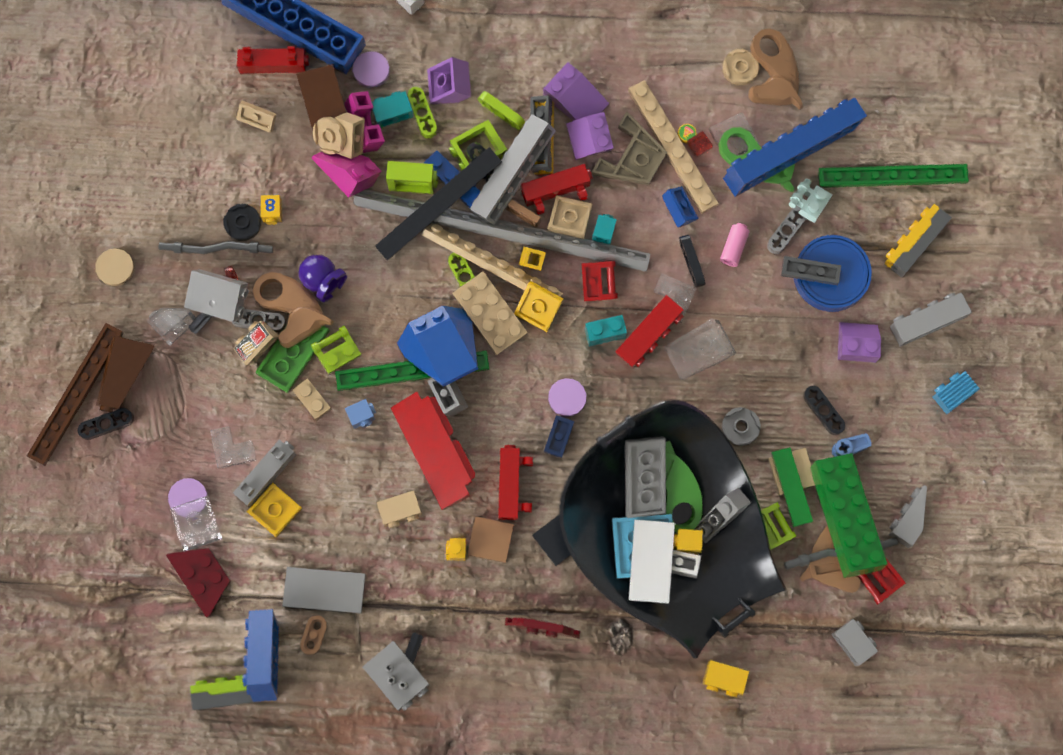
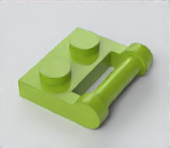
(339, 355)
(773, 535)

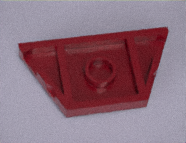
(201, 576)
(534, 626)

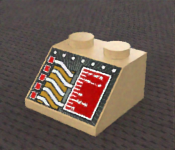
(255, 343)

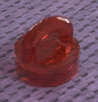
(230, 272)

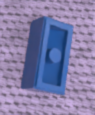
(679, 206)

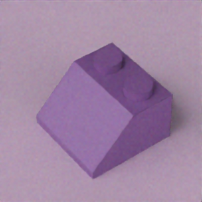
(449, 81)
(589, 135)
(859, 342)

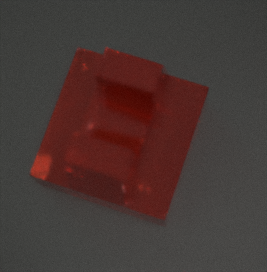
(699, 144)

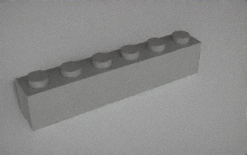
(513, 169)

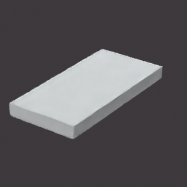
(651, 561)

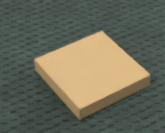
(570, 217)
(803, 466)

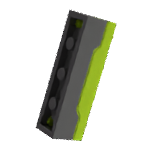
(219, 694)

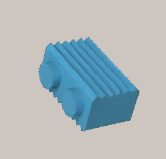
(956, 392)

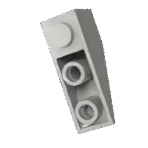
(722, 514)
(911, 522)

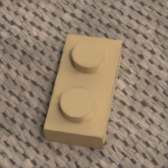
(256, 116)
(311, 399)

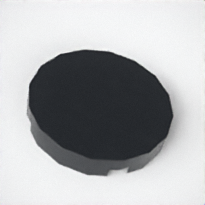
(242, 222)

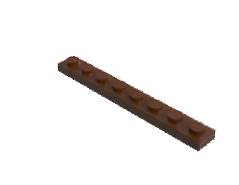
(73, 396)

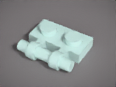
(814, 204)

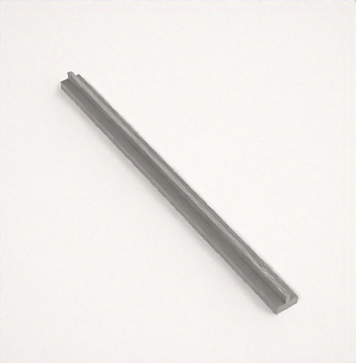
(509, 231)

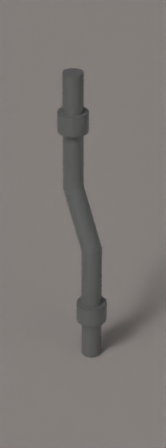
(252, 247)
(804, 559)

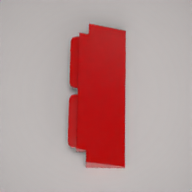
(438, 457)

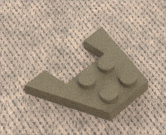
(640, 158)

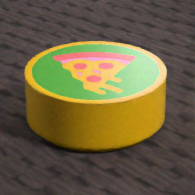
(686, 132)

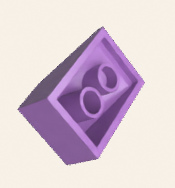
(574, 94)

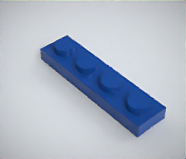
(447, 172)

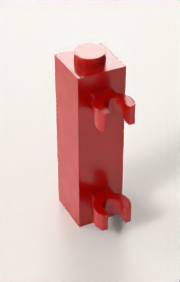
(272, 60)
(557, 184)
(509, 483)

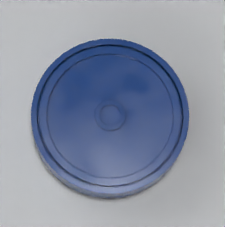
(854, 273)

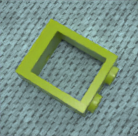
(491, 134)
(411, 177)

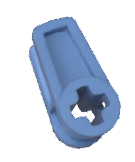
(852, 445)

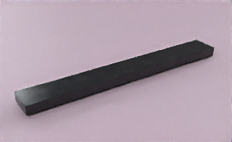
(438, 203)

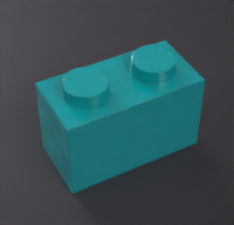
(392, 109)
(605, 330)

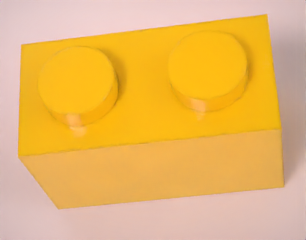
(688, 541)
(725, 678)

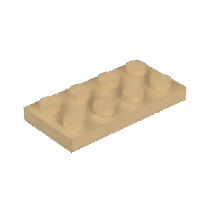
(489, 313)

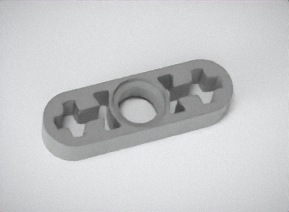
(775, 237)
(272, 317)

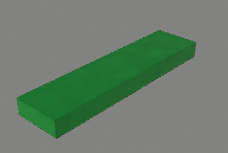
(792, 487)

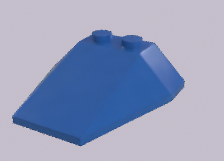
(441, 344)

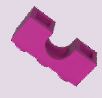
(361, 105)

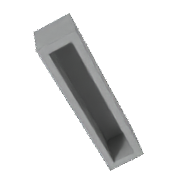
(930, 319)

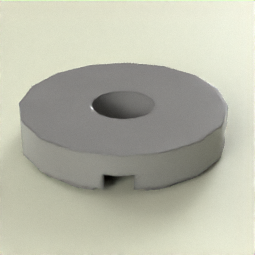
(741, 437)

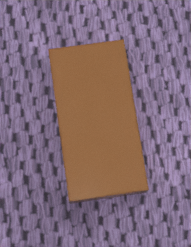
(523, 213)

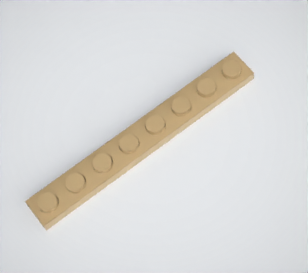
(672, 144)
(483, 258)

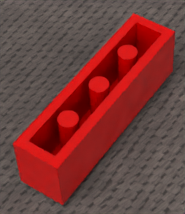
(649, 332)

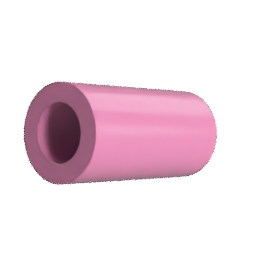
(734, 245)

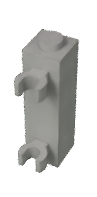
(265, 472)

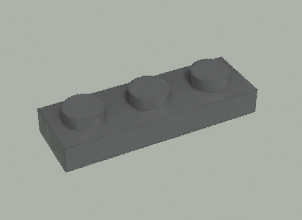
(811, 270)

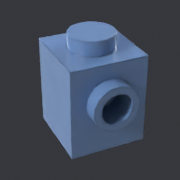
(361, 414)

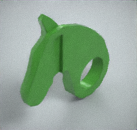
(782, 178)
(681, 488)

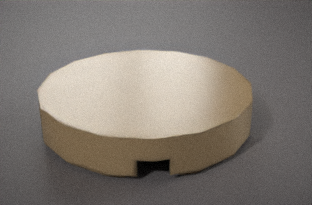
(740, 67)
(329, 135)
(114, 267)

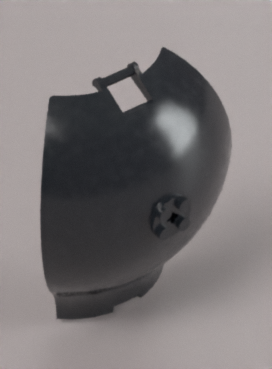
(733, 564)

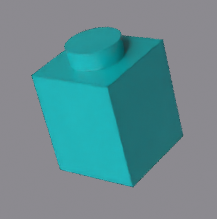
(604, 229)

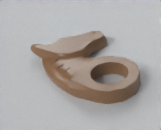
(783, 71)
(298, 302)
(828, 569)

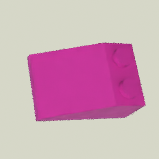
(348, 174)

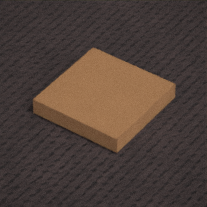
(490, 539)

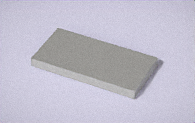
(645, 476)
(324, 590)

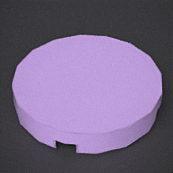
(371, 69)
(567, 397)
(186, 491)

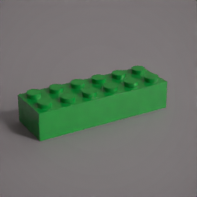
(848, 515)

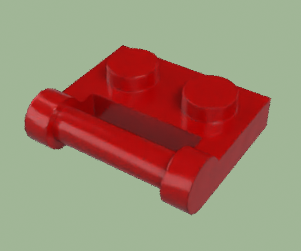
(593, 282)
(888, 579)

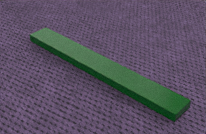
(893, 175)
(390, 374)

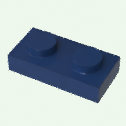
(559, 436)

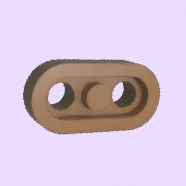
(311, 634)

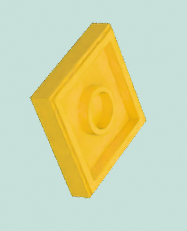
(538, 306)
(274, 510)

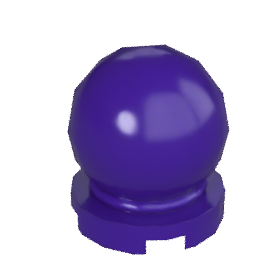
(320, 276)

